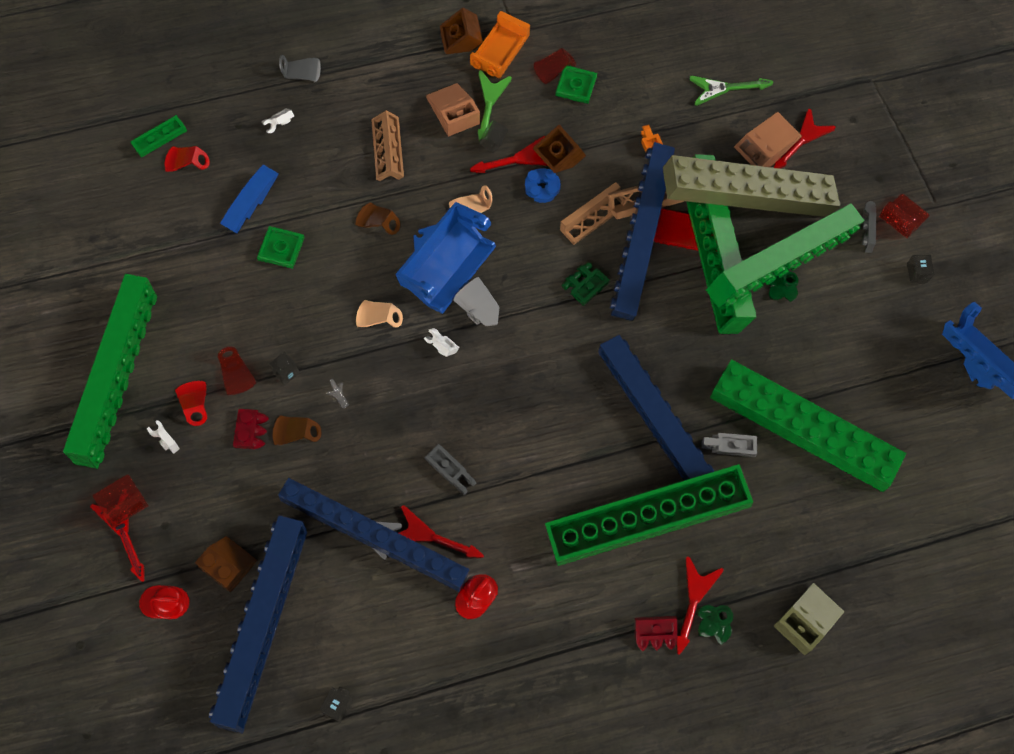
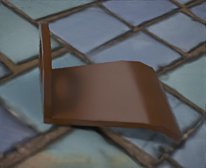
(376, 216)
(293, 429)

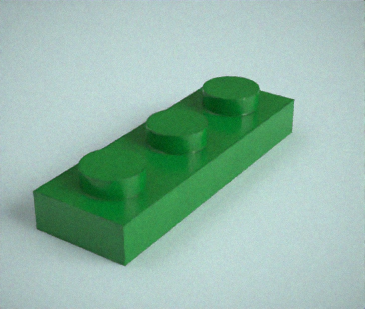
(158, 136)

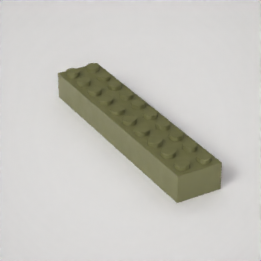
(750, 186)

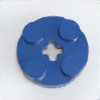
(544, 176)

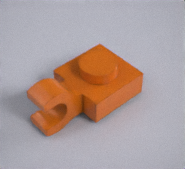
(648, 137)

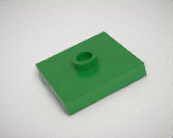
(576, 84)
(280, 247)

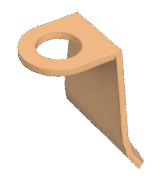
(477, 201)
(377, 312)

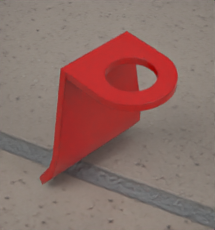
(181, 157)
(192, 399)

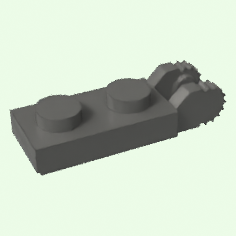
(869, 226)
(449, 468)

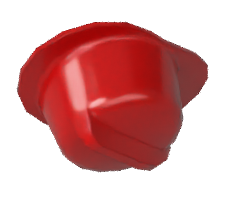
(476, 596)
(164, 602)

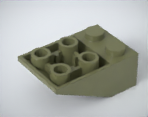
(809, 619)

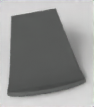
(301, 69)

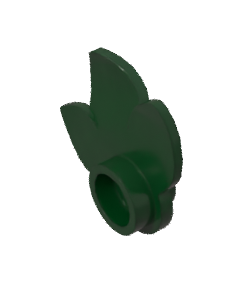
(781, 288)
(713, 625)

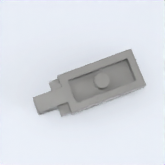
(731, 444)

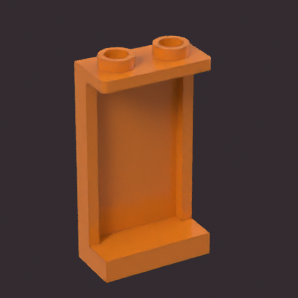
(500, 45)

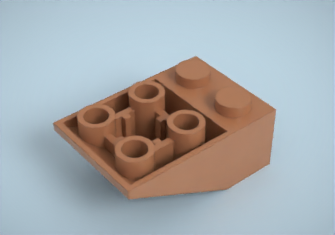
(454, 109)
(768, 141)

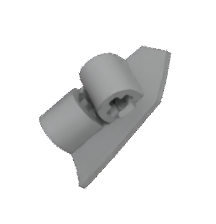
(478, 303)

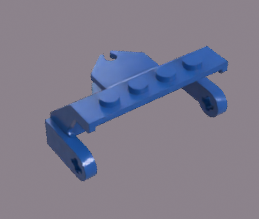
(446, 257)
(982, 357)

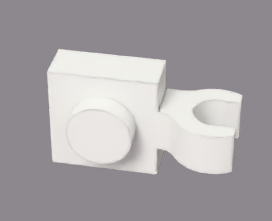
(282, 117)
(442, 343)
(166, 440)

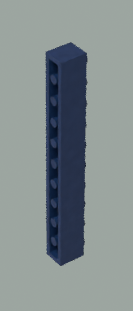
(642, 233)
(653, 409)
(374, 534)

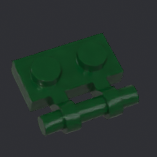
(587, 288)

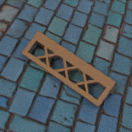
(390, 143)
(626, 208)
(586, 212)

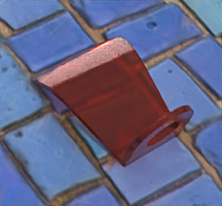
(552, 65)
(235, 373)

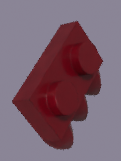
(248, 430)
(656, 630)

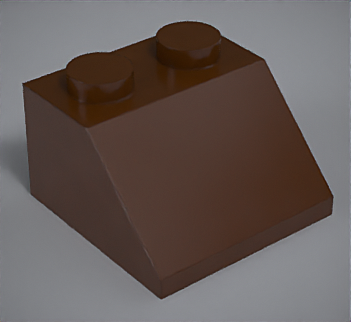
(461, 32)
(559, 150)
(226, 563)

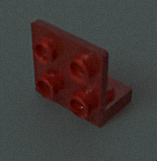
(904, 215)
(120, 501)

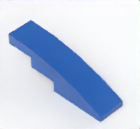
(249, 198)

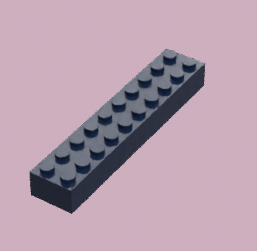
(259, 625)

